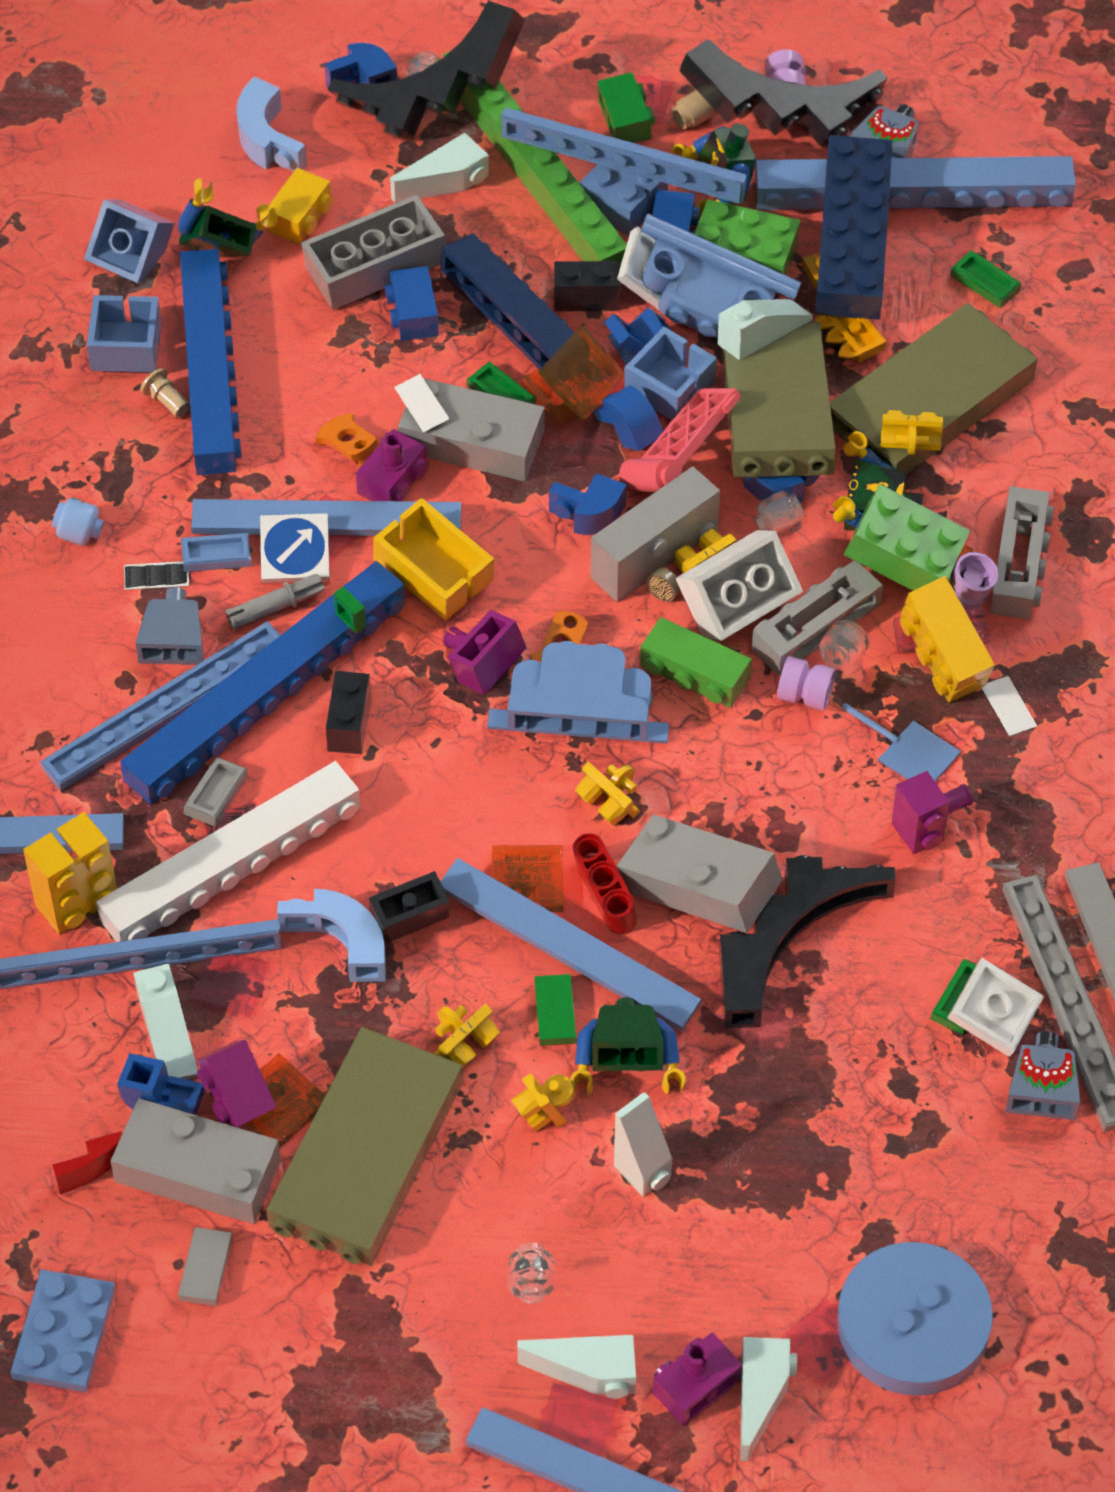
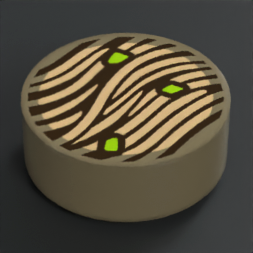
(663, 584)

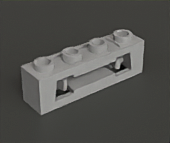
(1017, 597)
(815, 614)

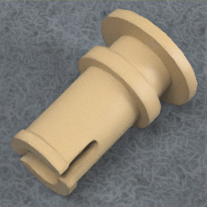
(162, 390)

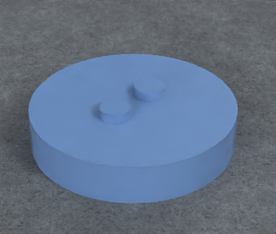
(914, 1318)

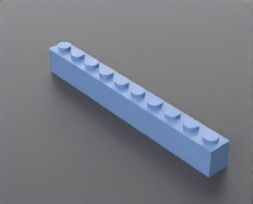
(929, 182)

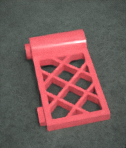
(680, 437)

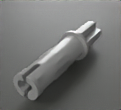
(274, 601)

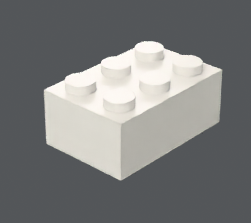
(739, 584)

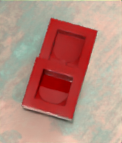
(84, 1169)

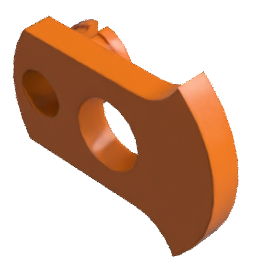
(358, 448)
(558, 629)

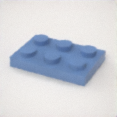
(63, 1331)

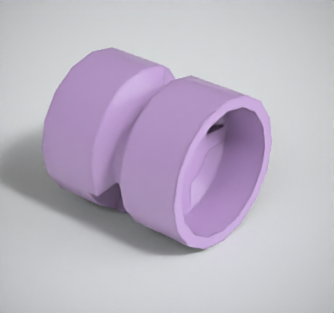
(786, 67)
(973, 579)
(804, 683)

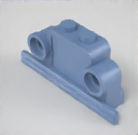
(704, 278)
(580, 694)

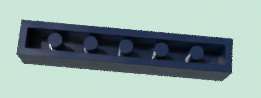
(504, 299)

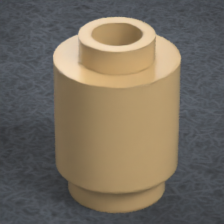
(692, 111)

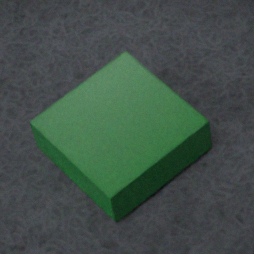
(349, 610)

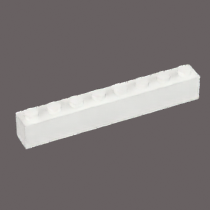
(229, 854)

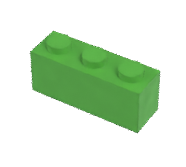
(695, 662)

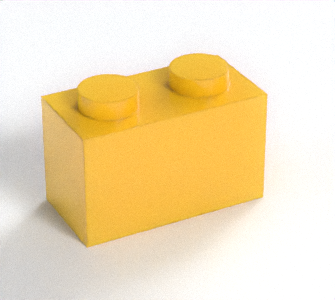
(300, 205)

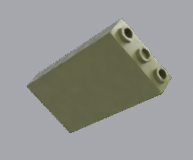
(954, 369)
(783, 408)
(365, 1147)

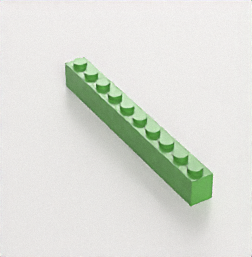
(547, 180)

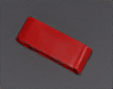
(608, 897)

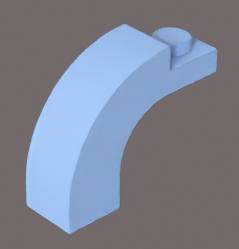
(255, 111)
(345, 920)

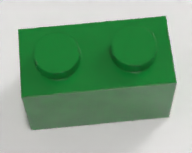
(625, 108)

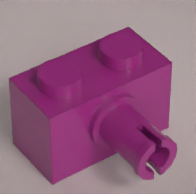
(392, 468)
(485, 651)
(923, 809)
(235, 1084)
(696, 1378)

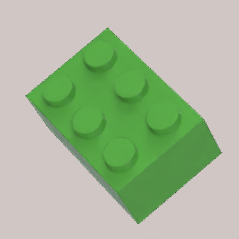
(751, 233)
(905, 540)

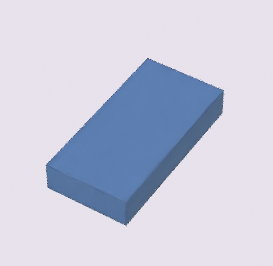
(216, 552)

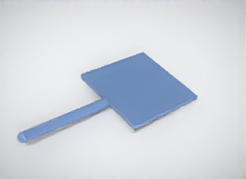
(913, 750)

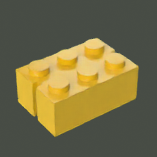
(433, 558)
(946, 640)
(65, 886)

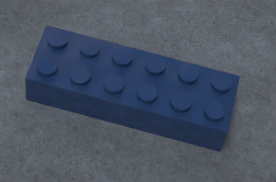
(854, 227)

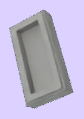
(215, 791)
(205, 1266)

